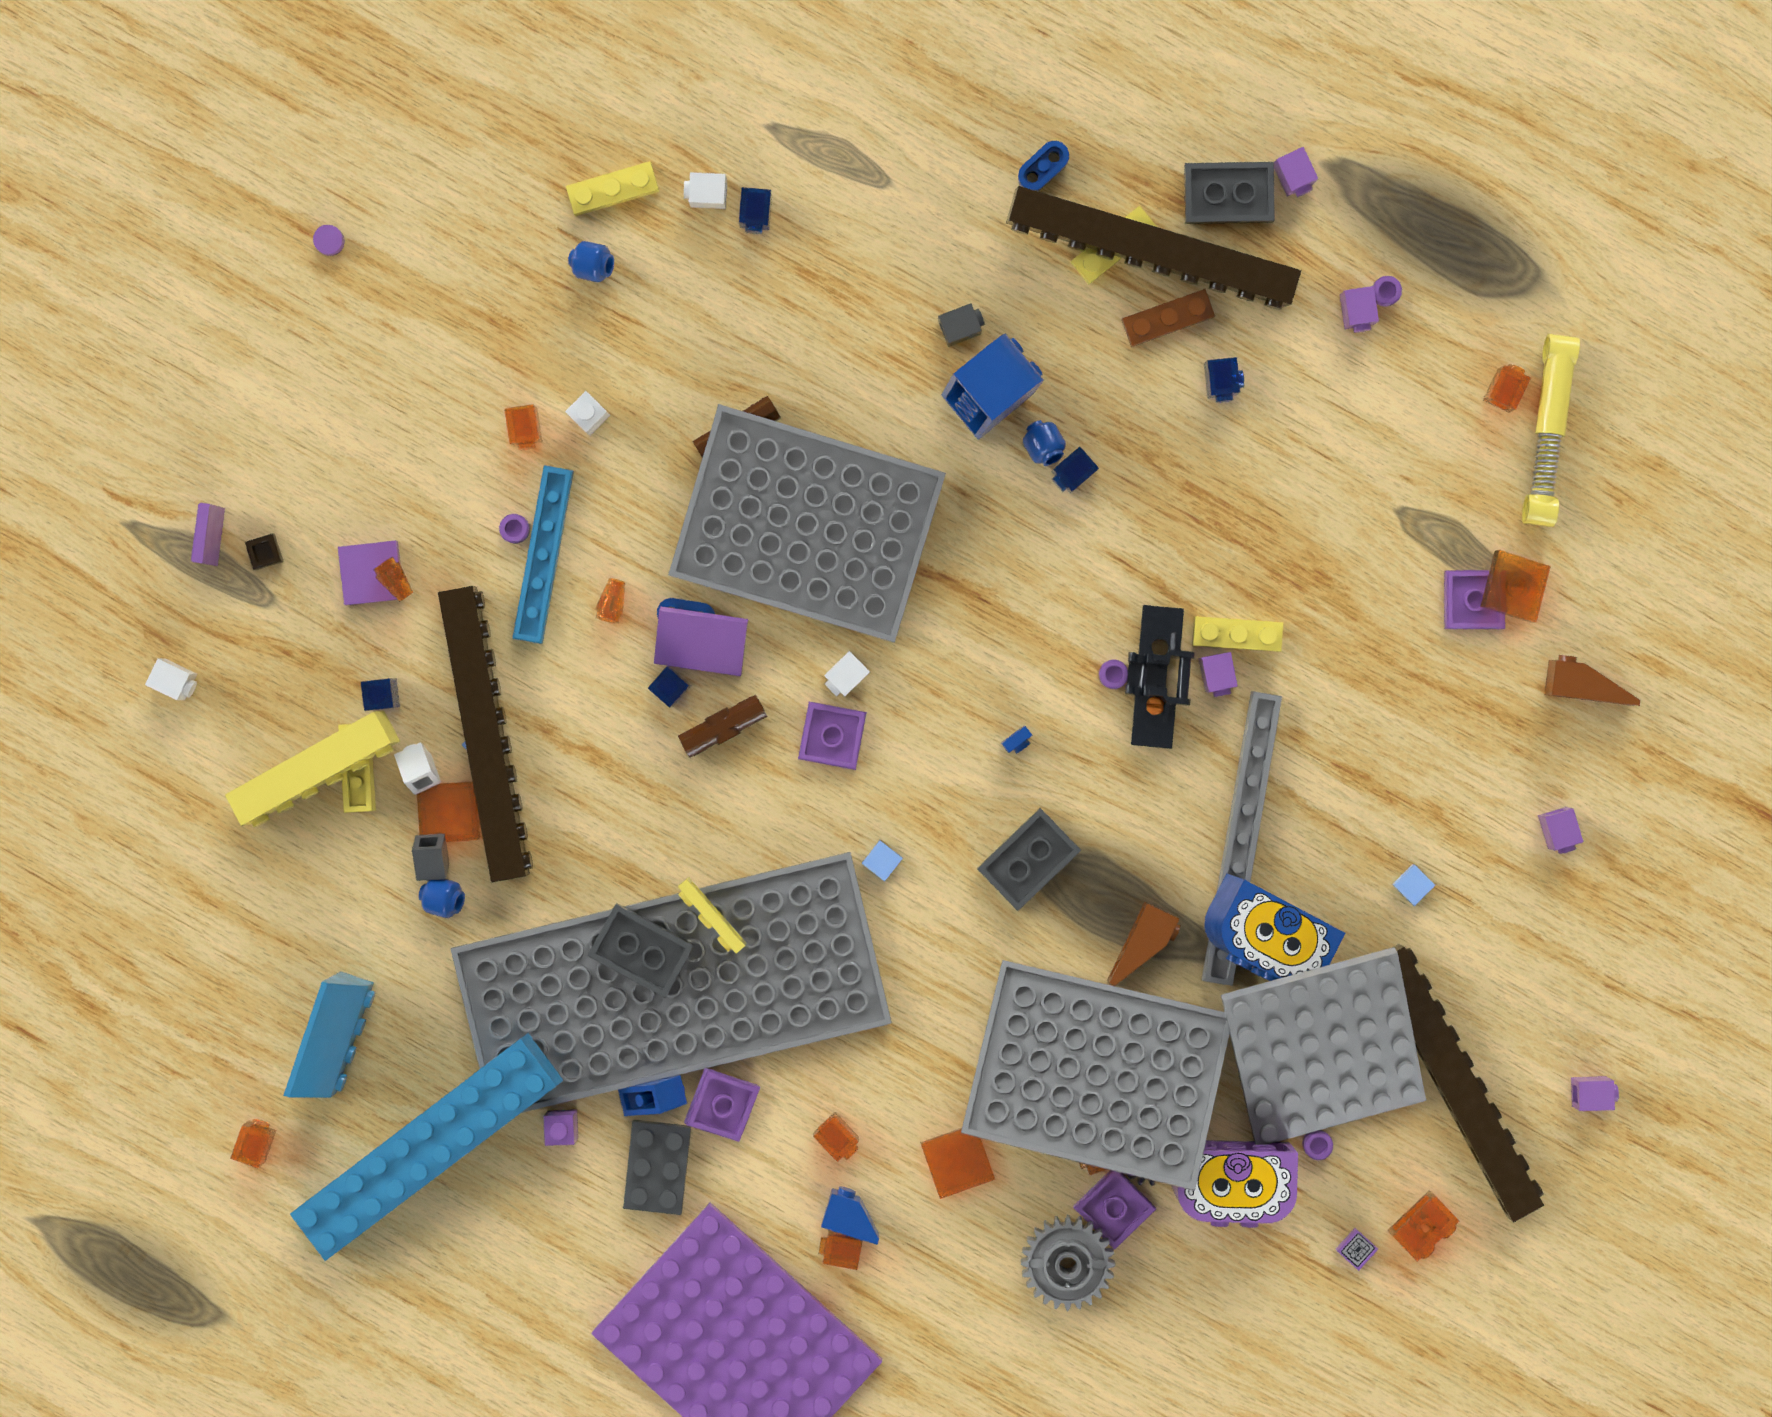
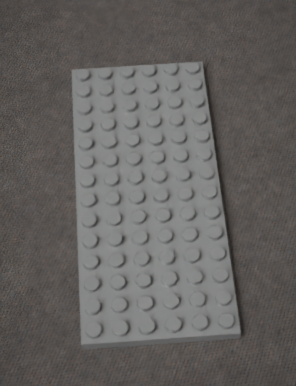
(794, 983)

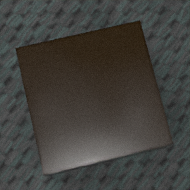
(264, 551)

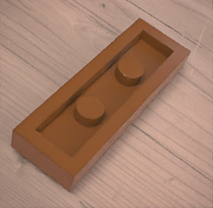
(1168, 317)

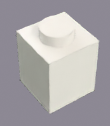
(706, 190)
(587, 413)
(845, 675)
(172, 679)
(417, 768)

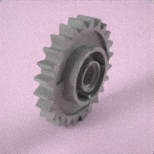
(1072, 1283)

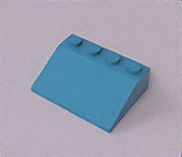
(330, 1037)

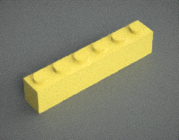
(312, 768)

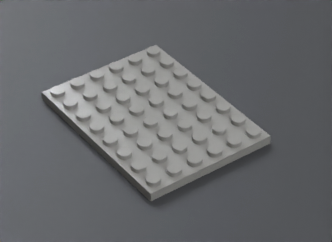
(806, 523)
(1097, 1075)

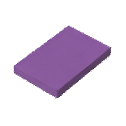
(700, 641)

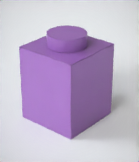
(1295, 172)
(1359, 309)
(1218, 673)
(1561, 829)
(1594, 1093)
(560, 1127)

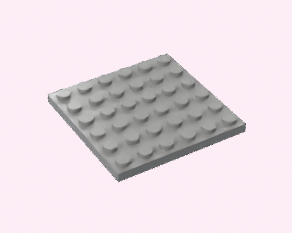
(1324, 1047)

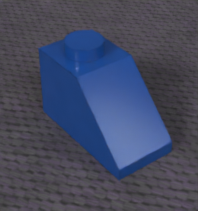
(653, 1097)
(849, 1216)

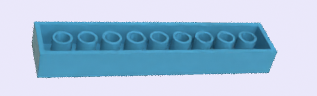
(426, 1147)

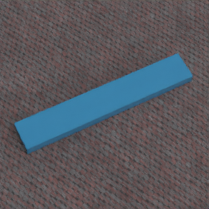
(543, 554)

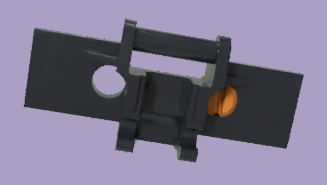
(1148, 673)

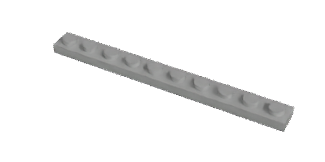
(1246, 812)

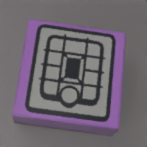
(1356, 1249)

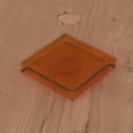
(1515, 586)
(449, 811)
(957, 1162)

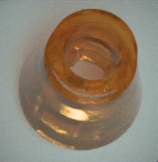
(393, 578)
(611, 601)

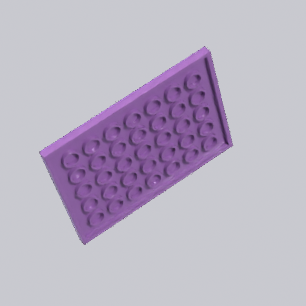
(733, 1331)

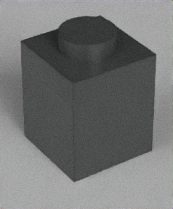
(961, 324)
(430, 857)

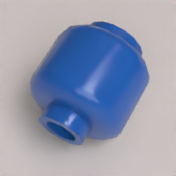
(591, 261)
(1044, 442)
(442, 897)

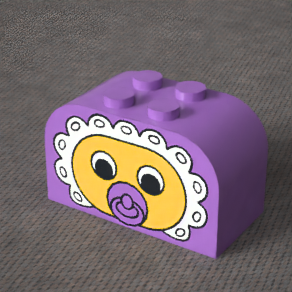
(1243, 1184)

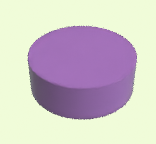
(328, 240)
(1387, 291)
(514, 528)
(1113, 674)
(1317, 1145)

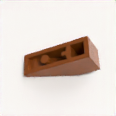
(1580, 681)
(1147, 937)

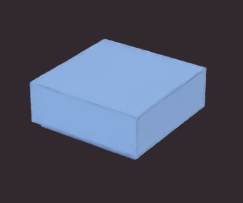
(882, 860)
(1413, 884)

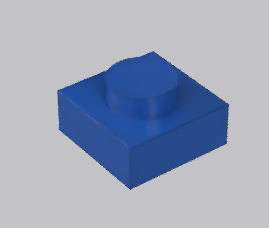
(1017, 740)

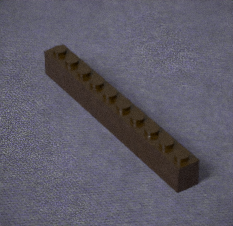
(1153, 247)
(484, 733)
(1465, 1096)

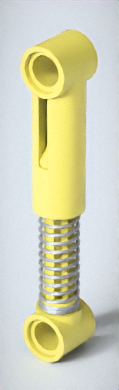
(1559, 359)

